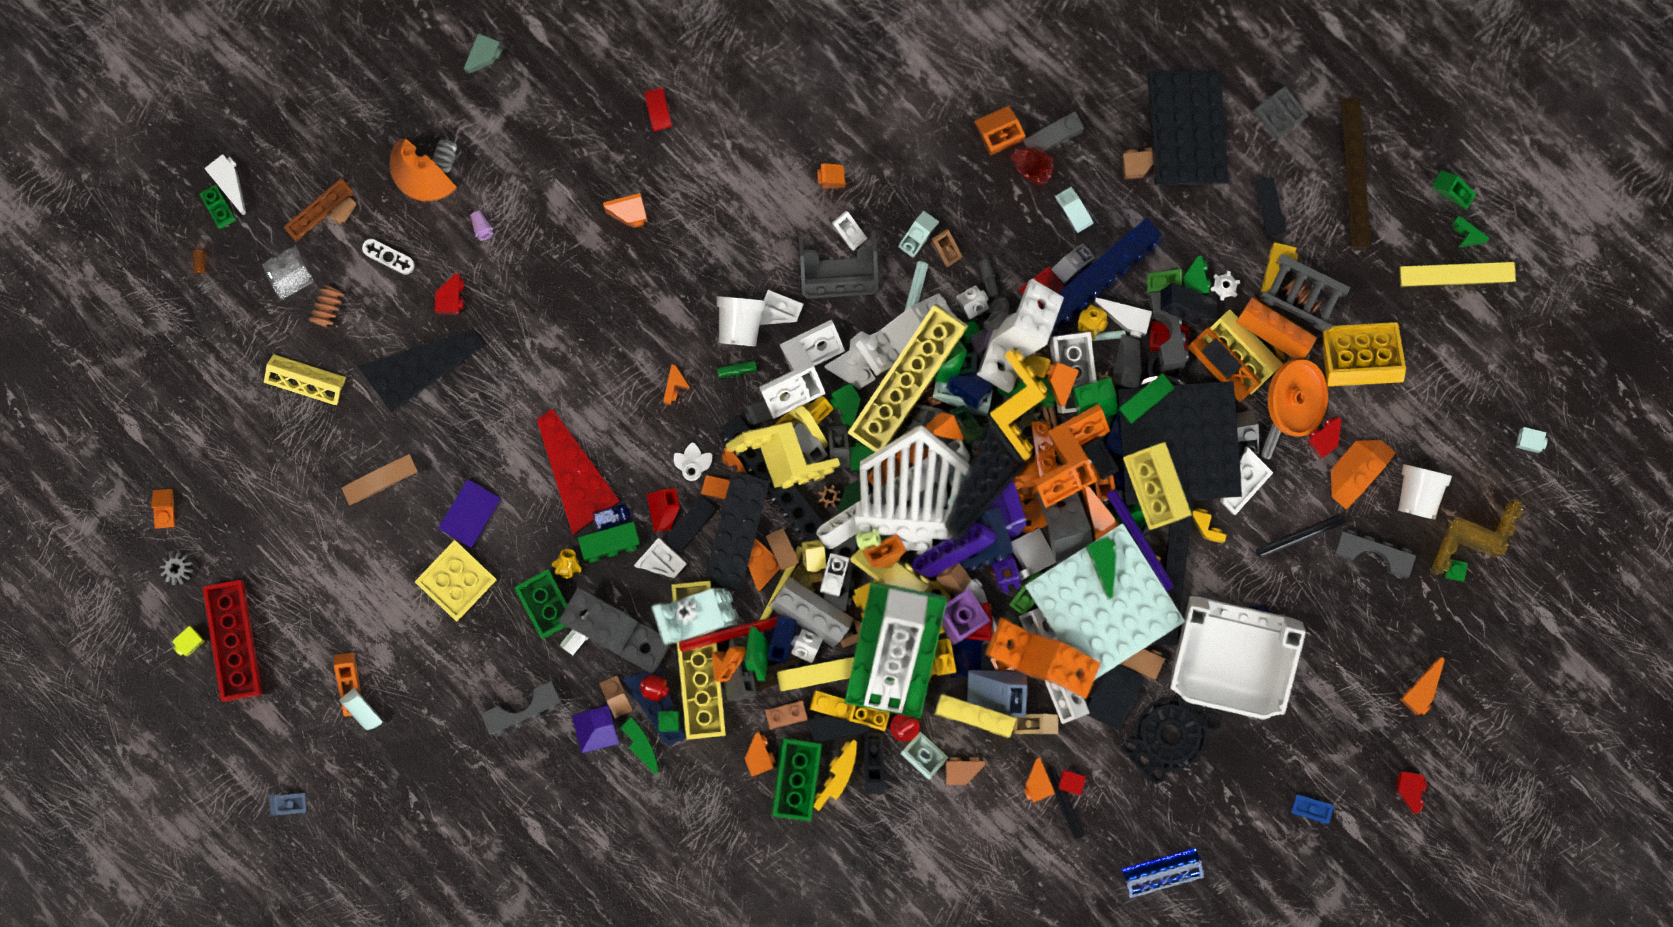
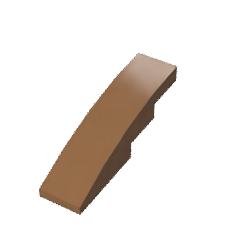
(379, 479)

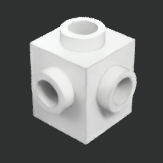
(973, 302)
(806, 645)

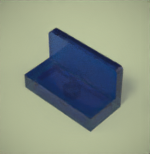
(966, 657)

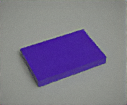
(469, 513)

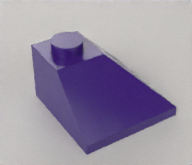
(595, 729)

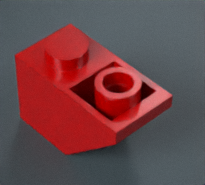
(448, 296)
(1327, 439)
(663, 508)
(1410, 790)

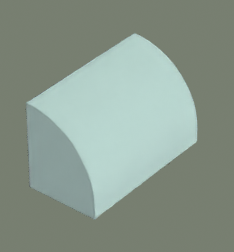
(360, 710)

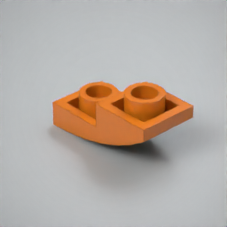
(732, 460)

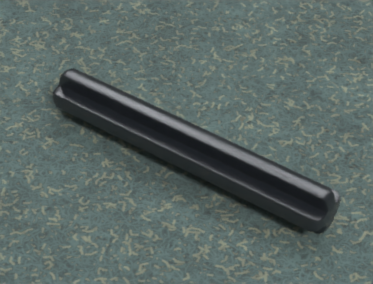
(1065, 803)

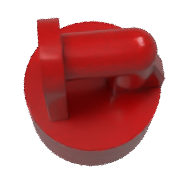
(904, 728)

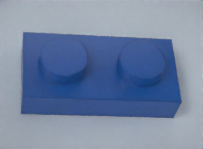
(1312, 809)

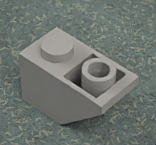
(1073, 263)
(810, 446)

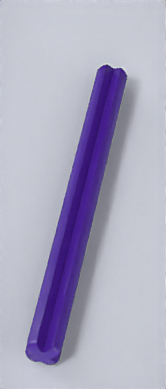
(1140, 540)

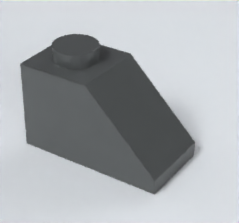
(839, 445)

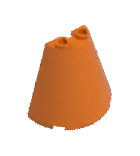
(418, 175)

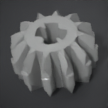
(445, 154)
(182, 571)

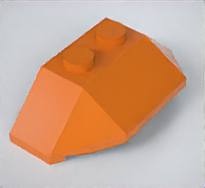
(1358, 470)

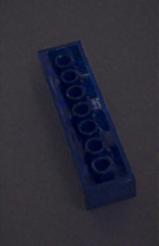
(1105, 269)

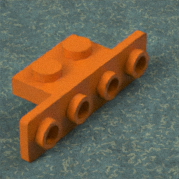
(1043, 447)

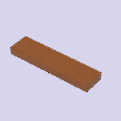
(318, 210)

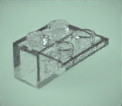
(287, 272)

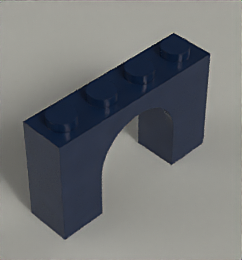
(998, 549)

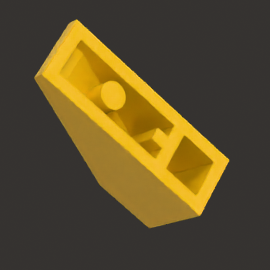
(1273, 268)

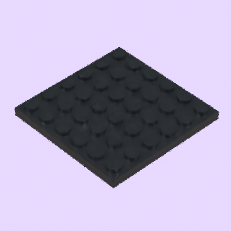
(1200, 436)

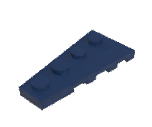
(653, 708)

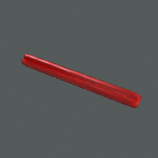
(726, 634)

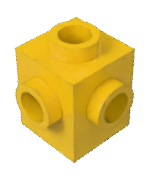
(1092, 320)

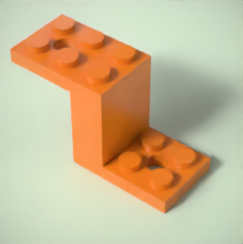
(1076, 468)
(1043, 658)

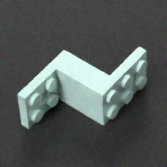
(714, 613)

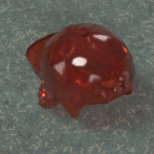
(1033, 165)

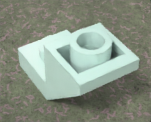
(1074, 209)

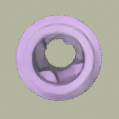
(481, 226)

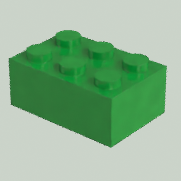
(543, 603)

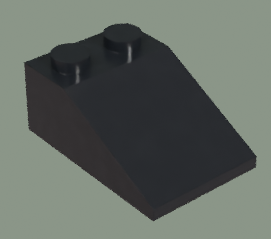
(1115, 696)

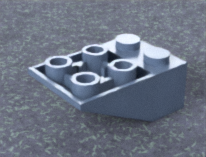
(998, 691)

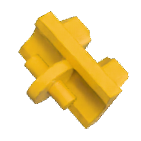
(944, 658)

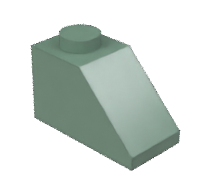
(483, 53)

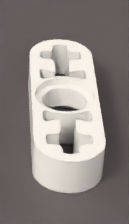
(403, 258)

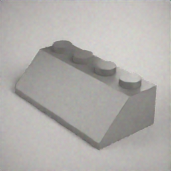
(811, 612)

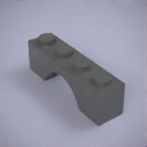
(1172, 353)
(1397, 561)
(544, 698)

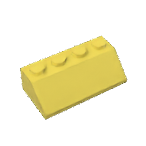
(1246, 347)
(1157, 486)
(898, 575)

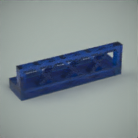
(1162, 869)

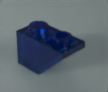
(970, 389)
(781, 639)

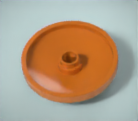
(1298, 397)

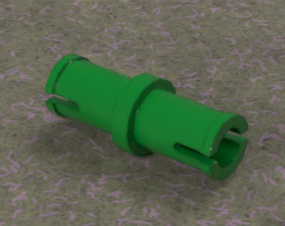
(736, 369)

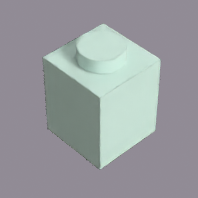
(1531, 440)

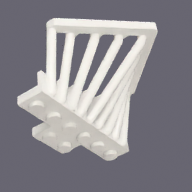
(912, 524)

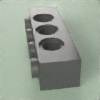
(844, 601)

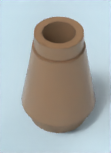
(342, 211)

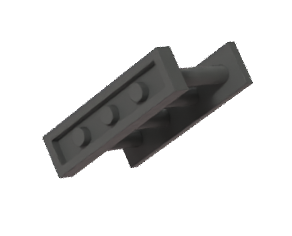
(1303, 273)

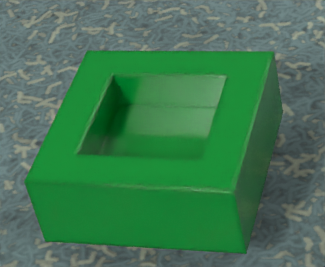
(1456, 571)

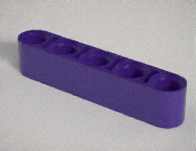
(953, 551)

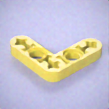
(803, 416)

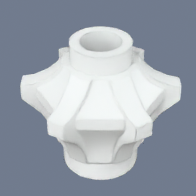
(1222, 291)

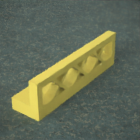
(304, 375)

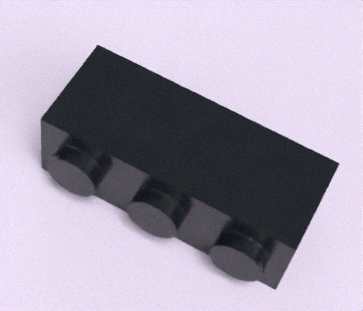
(1188, 305)

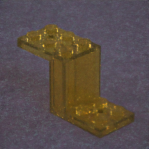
(1477, 537)

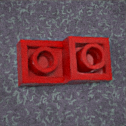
(658, 109)

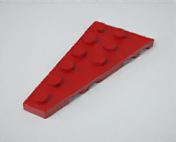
(576, 477)

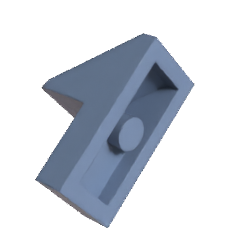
(287, 804)

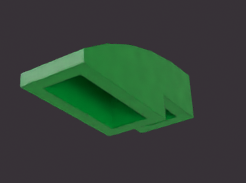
(1146, 398)
(641, 746)

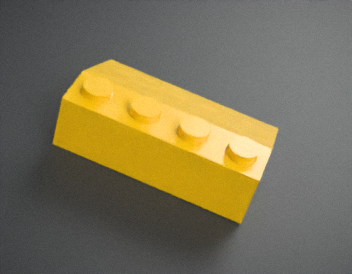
(1363, 354)

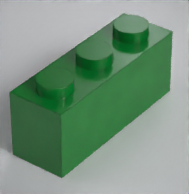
(609, 542)

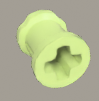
(862, 542)

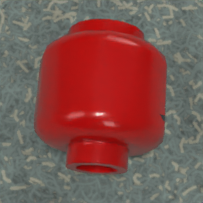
(654, 687)

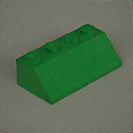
(795, 779)

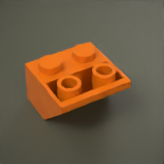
(1000, 130)
(1025, 480)

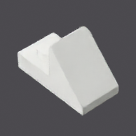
(849, 230)

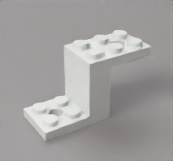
(1024, 331)
(895, 336)
(803, 380)

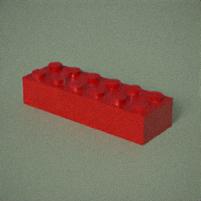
(232, 641)

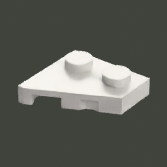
(851, 371)

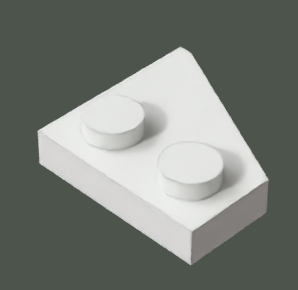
(780, 309)
(661, 560)

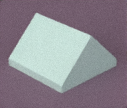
(924, 755)

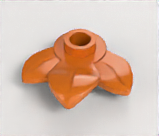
(1034, 514)

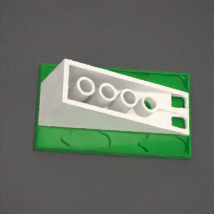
(895, 649)

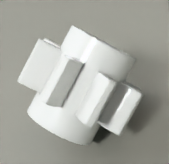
(687, 606)

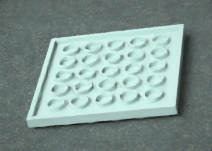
(1099, 627)

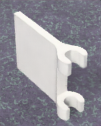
(1032, 553)

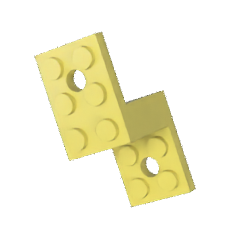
(783, 455)

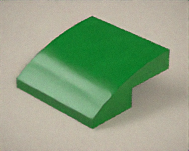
(757, 653)

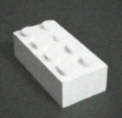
(1075, 352)

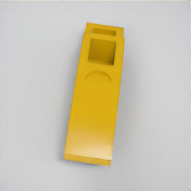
(838, 708)
(842, 769)

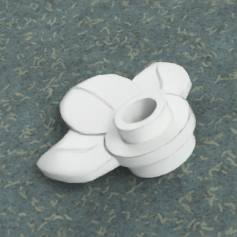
(692, 459)

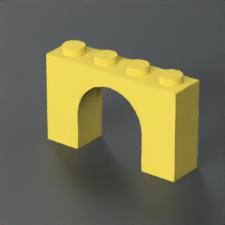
(975, 715)

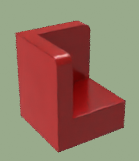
(1072, 782)

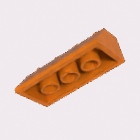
(1276, 329)

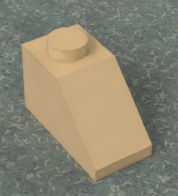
(1036, 724)

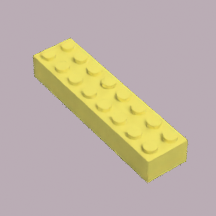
(908, 378)
(699, 688)

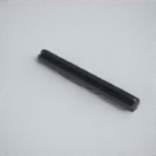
(1300, 535)

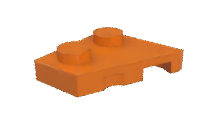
(762, 565)

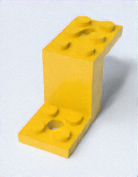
(1019, 403)

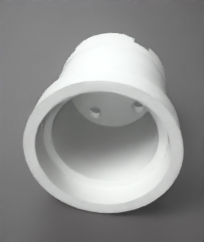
(739, 320)
(1422, 491)

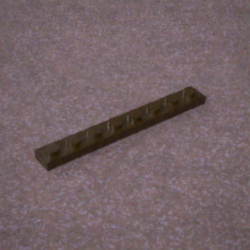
(1355, 173)

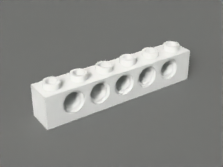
(1068, 705)

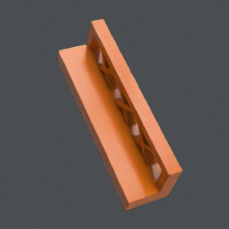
(1240, 387)

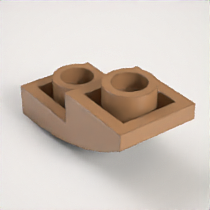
(782, 549)

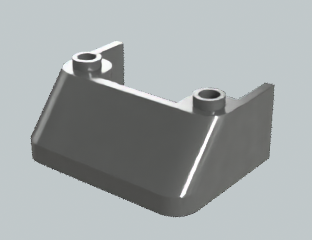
(839, 276)

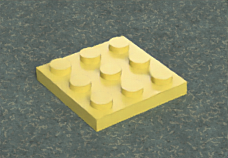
(455, 580)

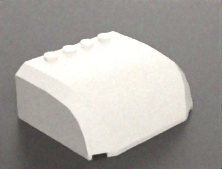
(1236, 658)

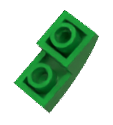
(217, 206)

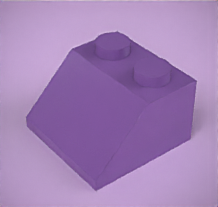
(963, 616)

